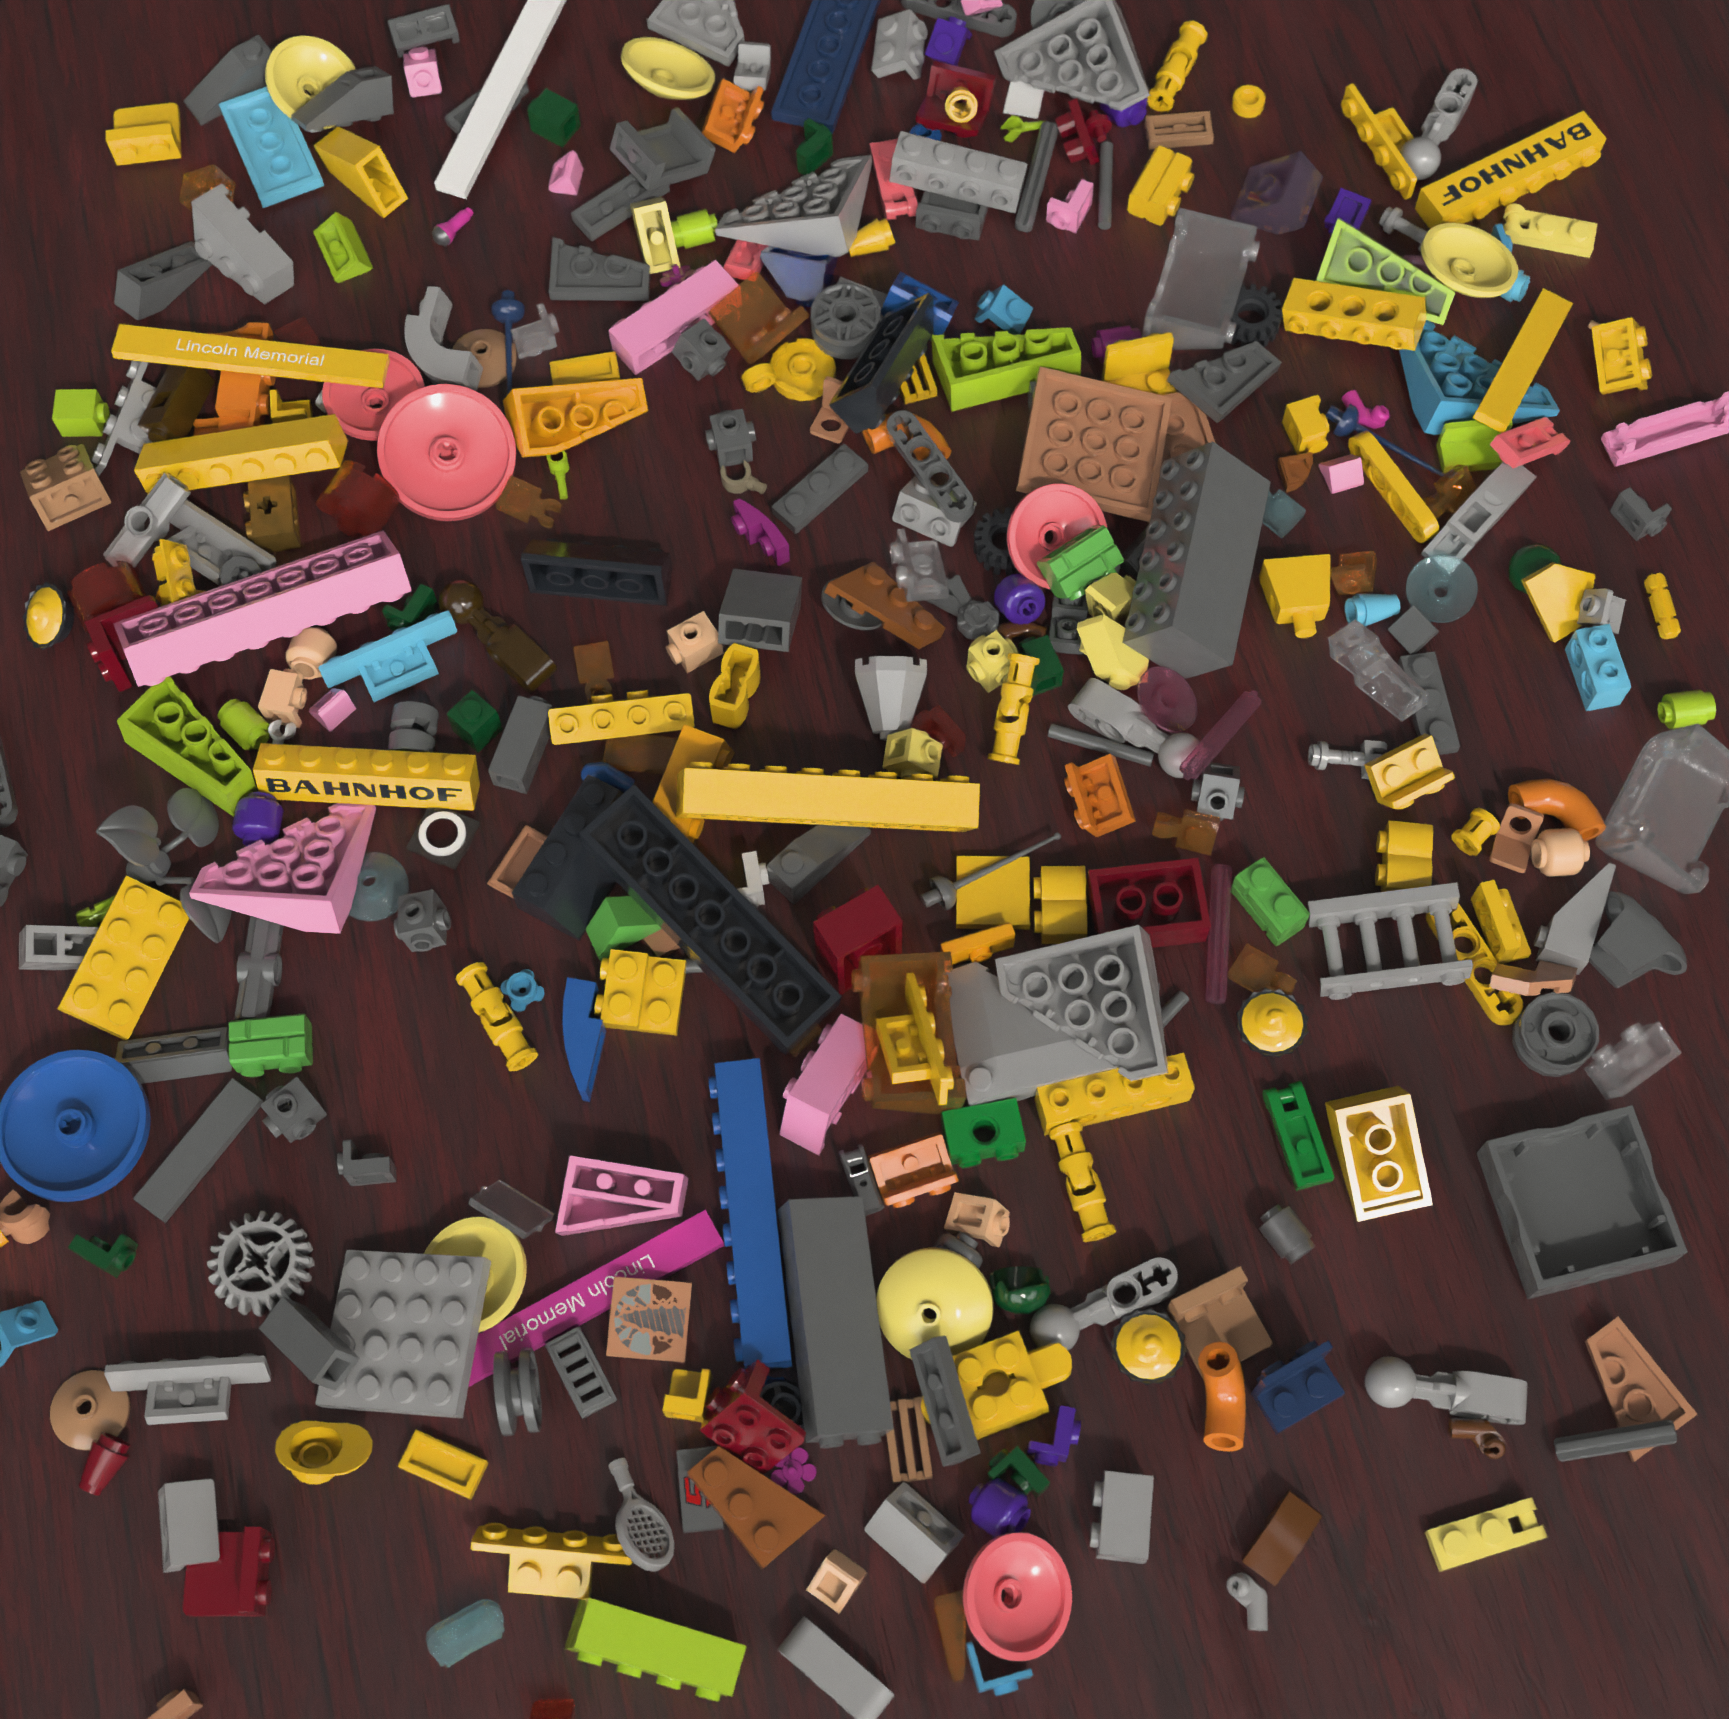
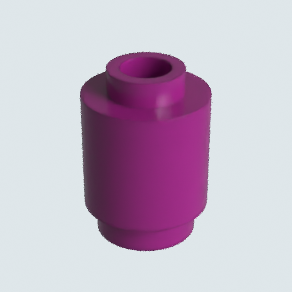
(1109, 336)

